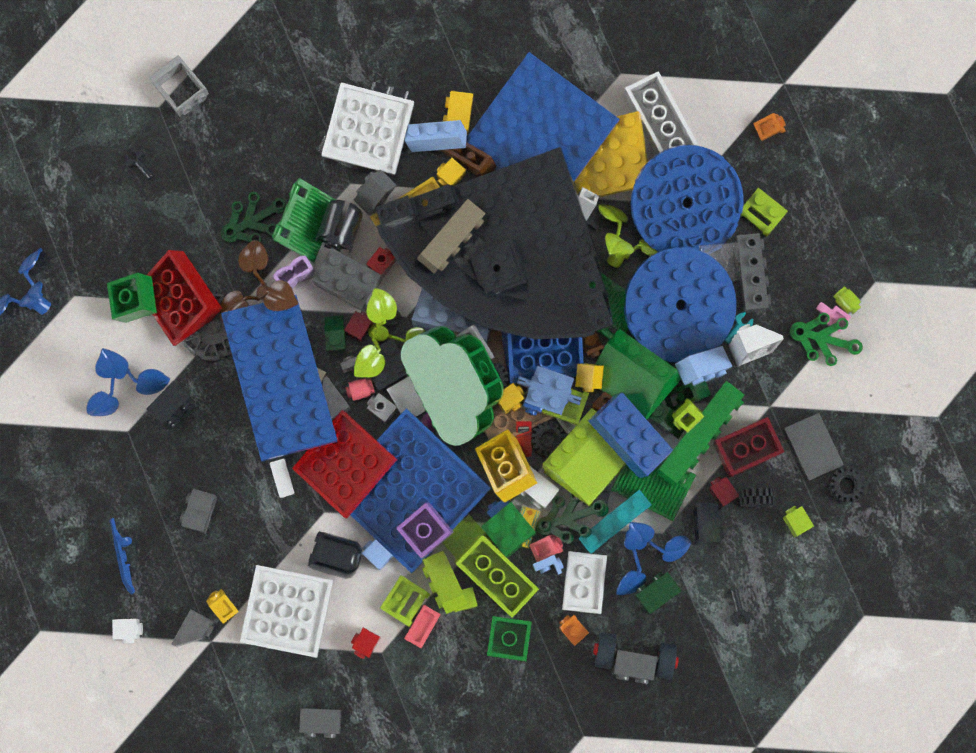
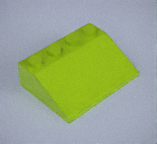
(583, 462)

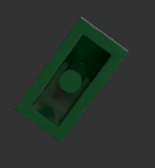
(335, 335)
(694, 393)
(663, 419)

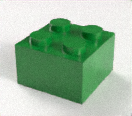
(131, 297)
(508, 530)
(509, 638)

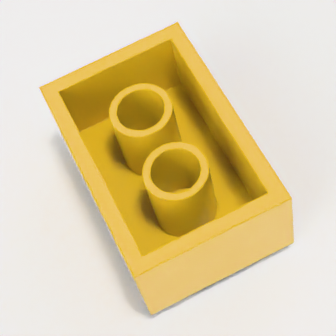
(506, 466)

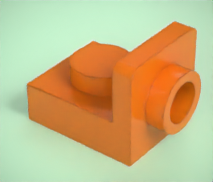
(770, 126)
(573, 629)

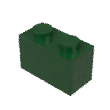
(658, 592)

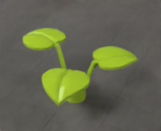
(616, 246)
(379, 309)

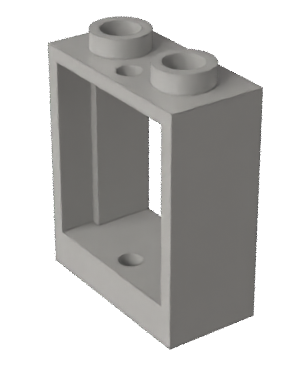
(169, 71)

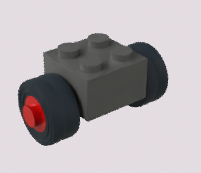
(635, 665)

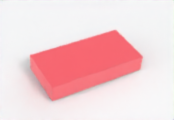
(422, 626)

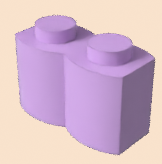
(297, 271)

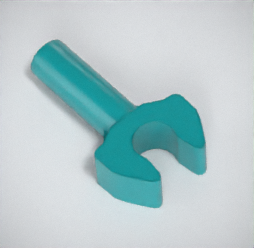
(738, 324)

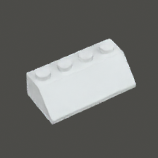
(753, 343)

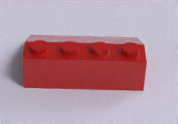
(181, 297)

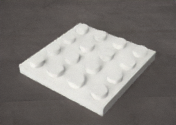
(367, 128)
(286, 611)

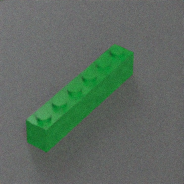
(697, 439)

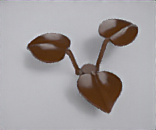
(276, 297)

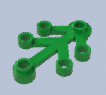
(822, 337)

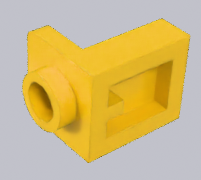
(221, 605)

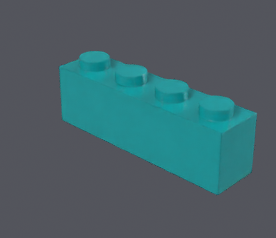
(615, 521)

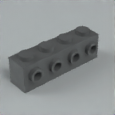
(752, 275)

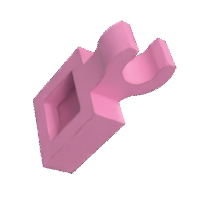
(834, 314)

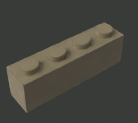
(451, 236)

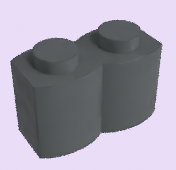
(198, 510)

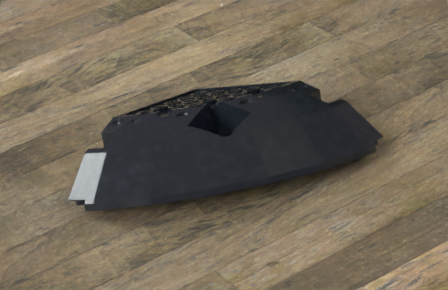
(529, 230)

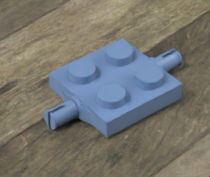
(549, 390)

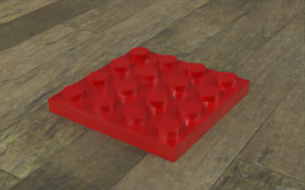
(347, 468)

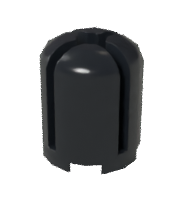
(330, 223)
(335, 555)

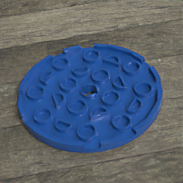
(681, 174)
(653, 297)

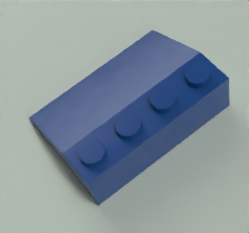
(525, 354)

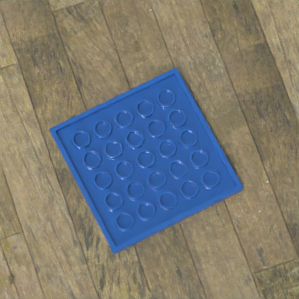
(539, 114)
(422, 474)

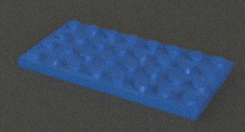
(278, 380)

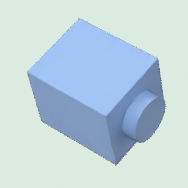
(376, 554)

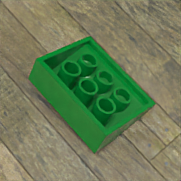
(636, 373)

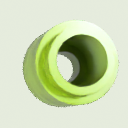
(847, 300)

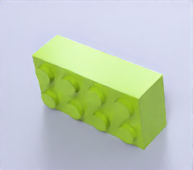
(496, 575)

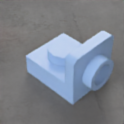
(544, 565)

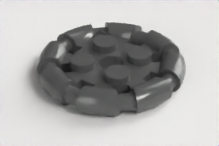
(210, 338)

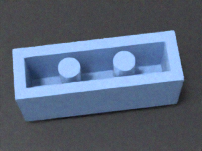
(436, 136)
(703, 366)

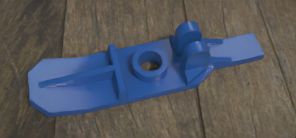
(120, 542)

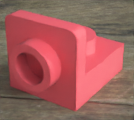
(546, 547)

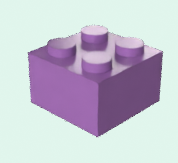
(424, 530)

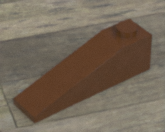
(472, 159)

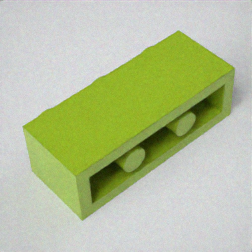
(443, 582)

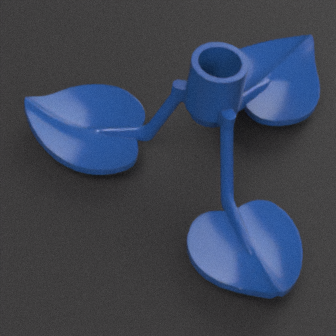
(34, 297)
(116, 366)
(637, 538)

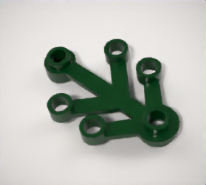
(250, 220)
(568, 518)

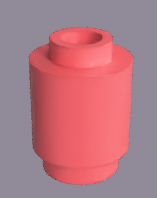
(360, 389)

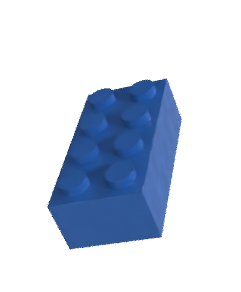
(630, 435)

